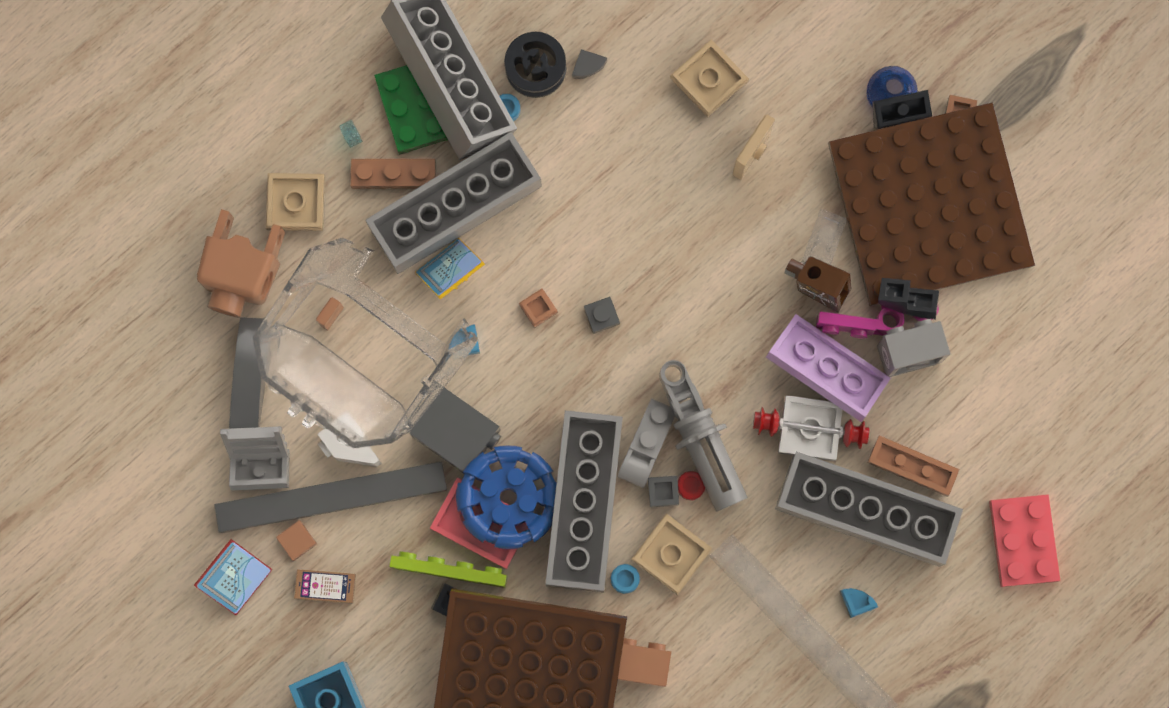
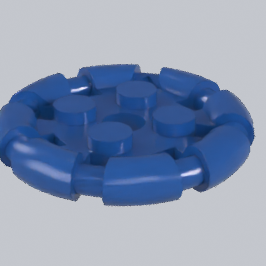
(507, 479)

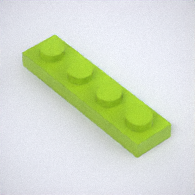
(437, 567)

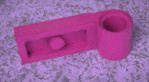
(857, 326)

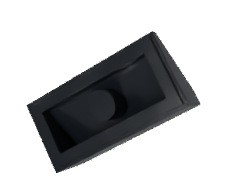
(901, 109)

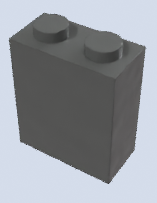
(455, 430)

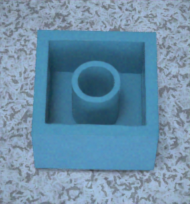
(328, 689)

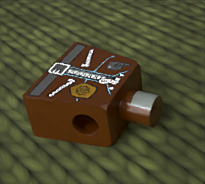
(830, 286)

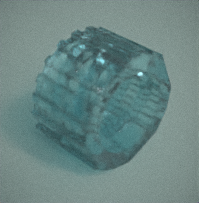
(350, 133)

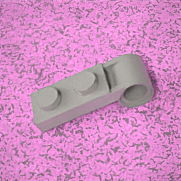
(647, 443)

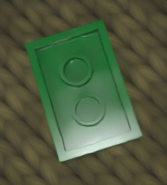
(408, 111)

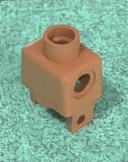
(236, 269)

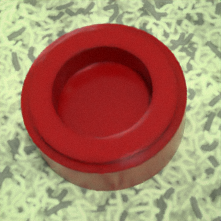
(690, 486)

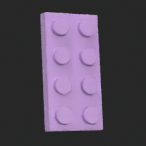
(828, 368)

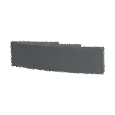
(247, 384)

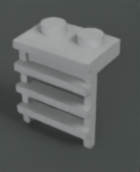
(257, 458)

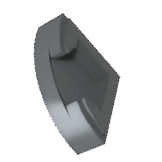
(588, 64)

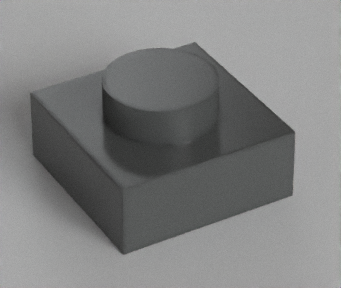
(601, 315)
(663, 491)

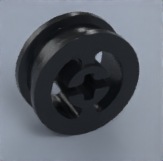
(517, 54)

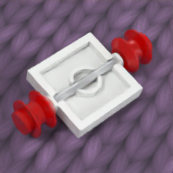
(810, 428)

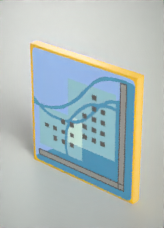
(449, 268)

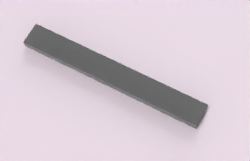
(330, 497)

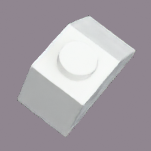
(340, 452)

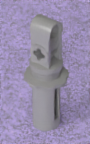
(696, 424)

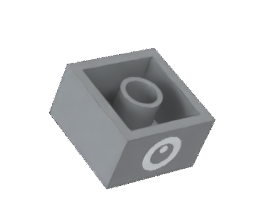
(913, 348)

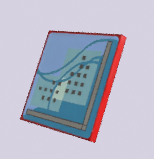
(233, 577)

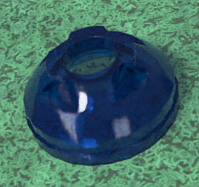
(877, 84)

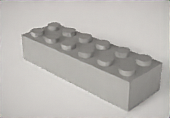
(448, 74)
(454, 202)
(584, 501)
(869, 509)

